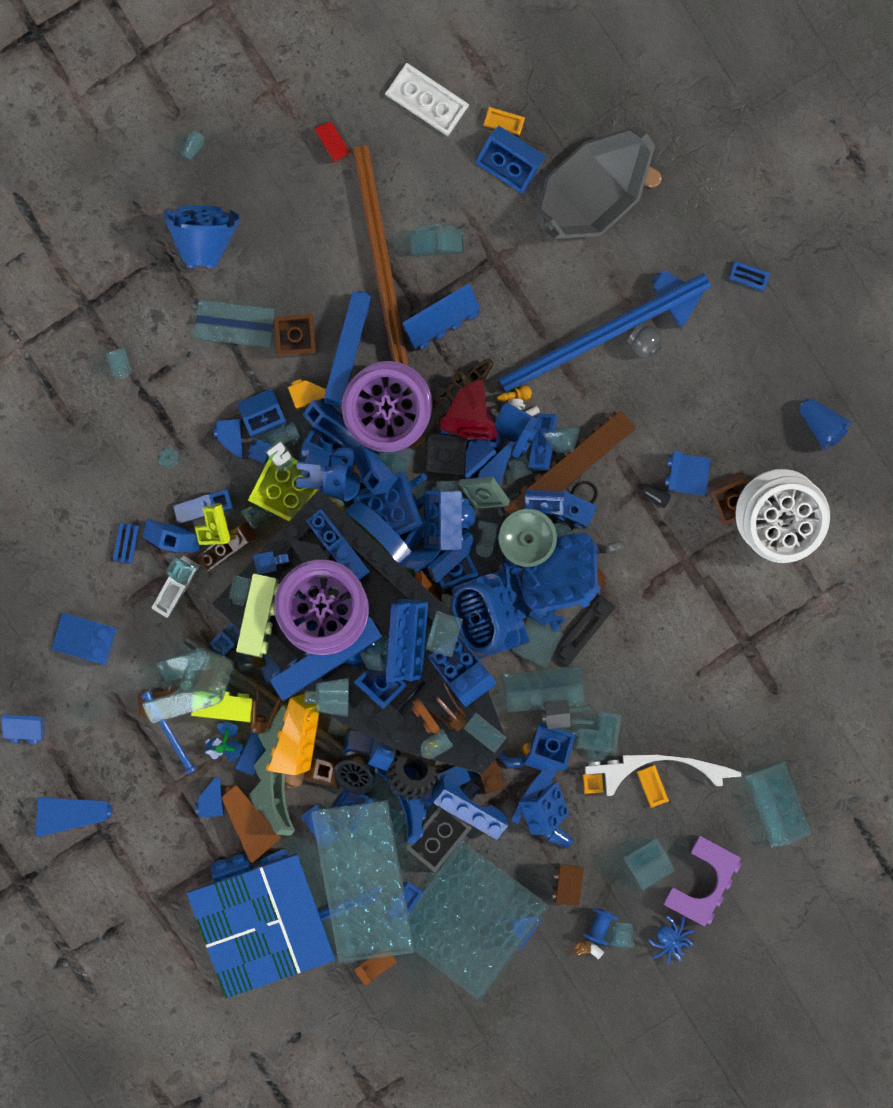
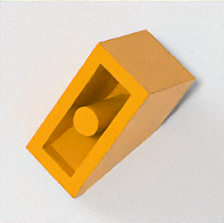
(304, 393)

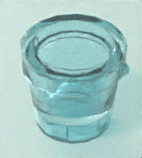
(622, 936)

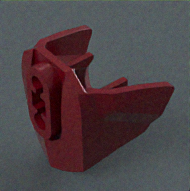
(469, 414)

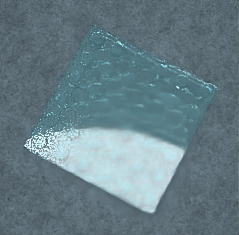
(473, 920)

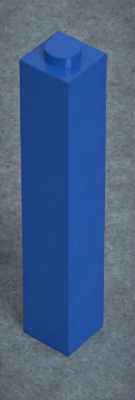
(347, 348)

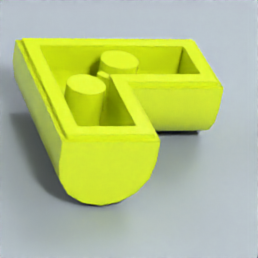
(215, 529)

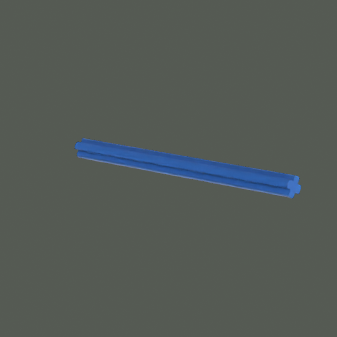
(605, 332)

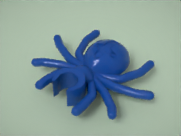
(672, 940)

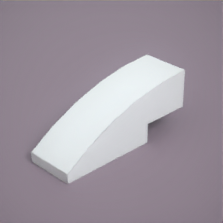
(172, 592)

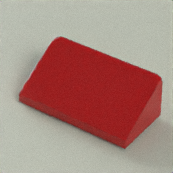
(332, 141)

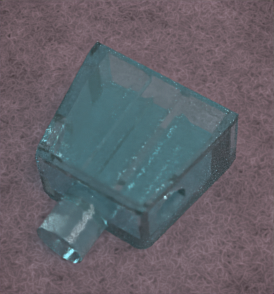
(330, 697)

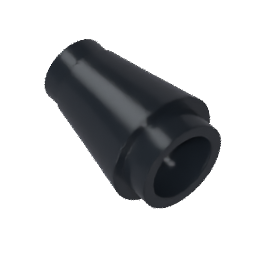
(657, 496)

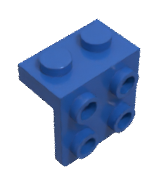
(517, 427)
(687, 473)
(545, 812)
(231, 866)

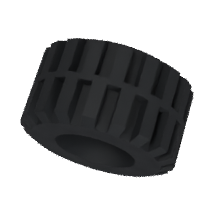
(406, 786)

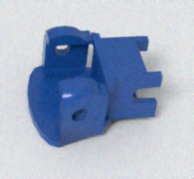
(336, 481)

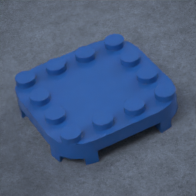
(565, 577)

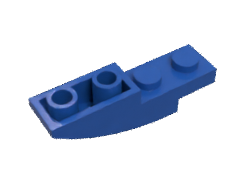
(336, 543)

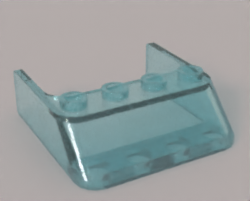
(202, 684)

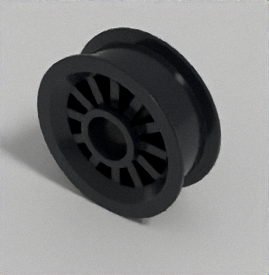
(355, 773)

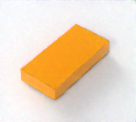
(508, 121)
(652, 786)

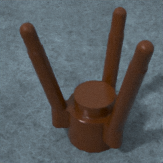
(456, 720)
(259, 722)

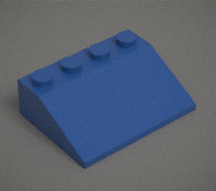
(441, 317)

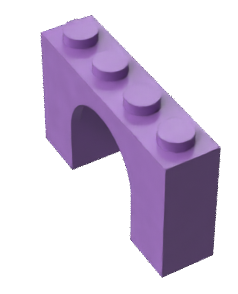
(724, 864)

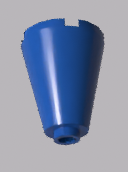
(824, 423)

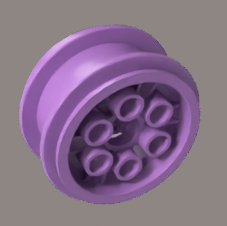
(372, 435)
(307, 577)

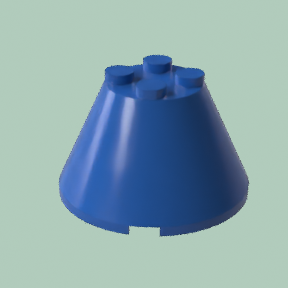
(201, 233)

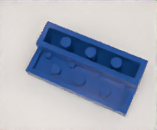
(406, 640)

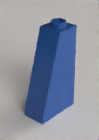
(66, 814)

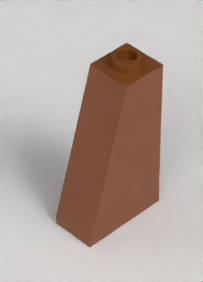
(250, 824)

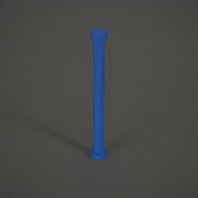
(172, 738)

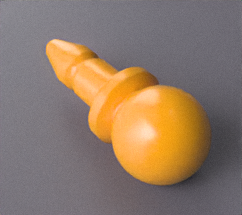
(522, 392)

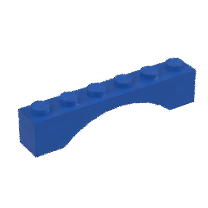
(373, 471)

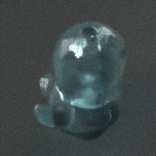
(284, 434)

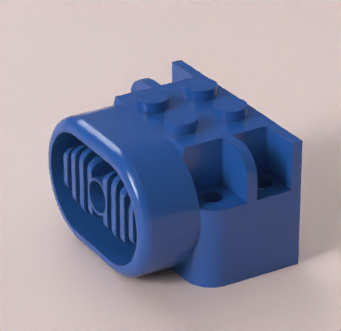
(489, 615)

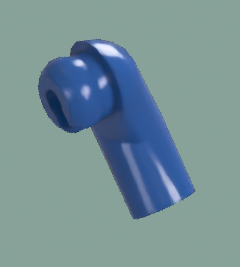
(512, 762)

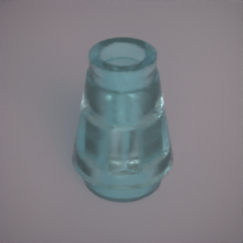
(193, 144)

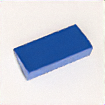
(545, 501)

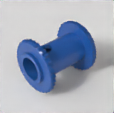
(600, 926)

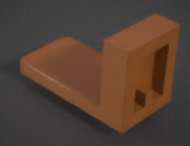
(373, 967)

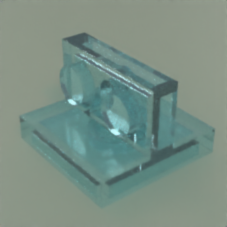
(443, 634)

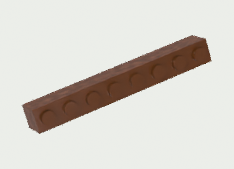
(581, 459)

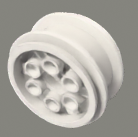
(754, 505)

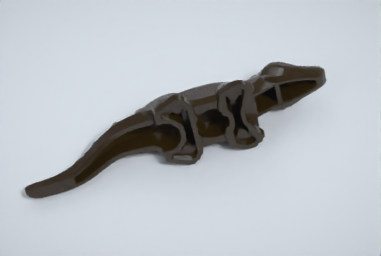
(445, 396)

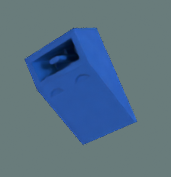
(463, 672)

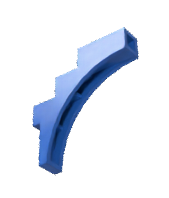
(414, 809)

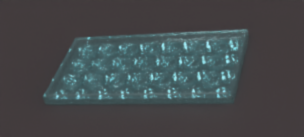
(363, 881)

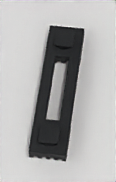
(602, 609)

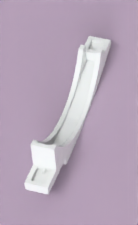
(616, 772)

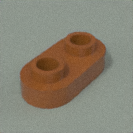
(429, 724)

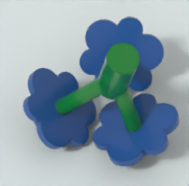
(216, 747)

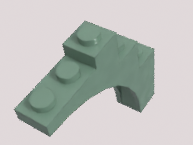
(270, 792)

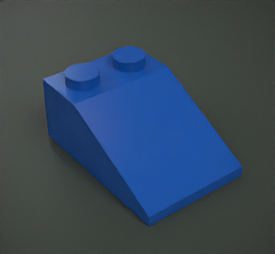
(84, 638)

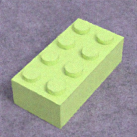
(257, 616)

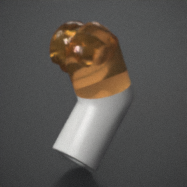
(588, 947)

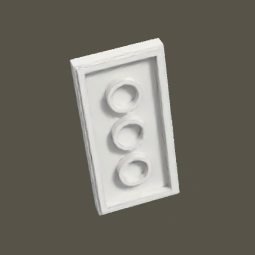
(427, 99)

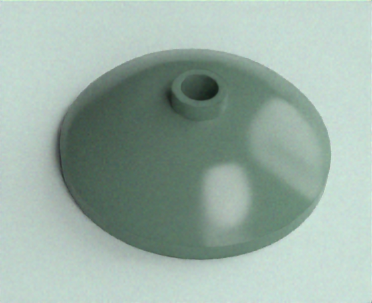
(527, 523)

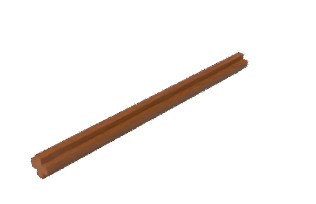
(380, 255)

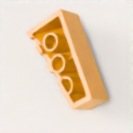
(296, 738)

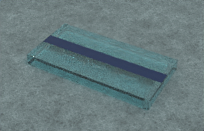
(234, 323)

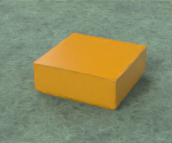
(592, 783)

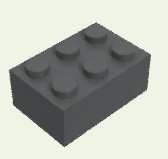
(439, 839)

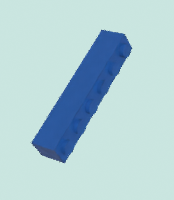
(315, 666)

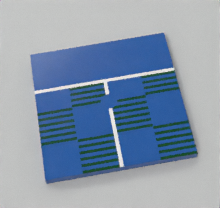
(261, 925)

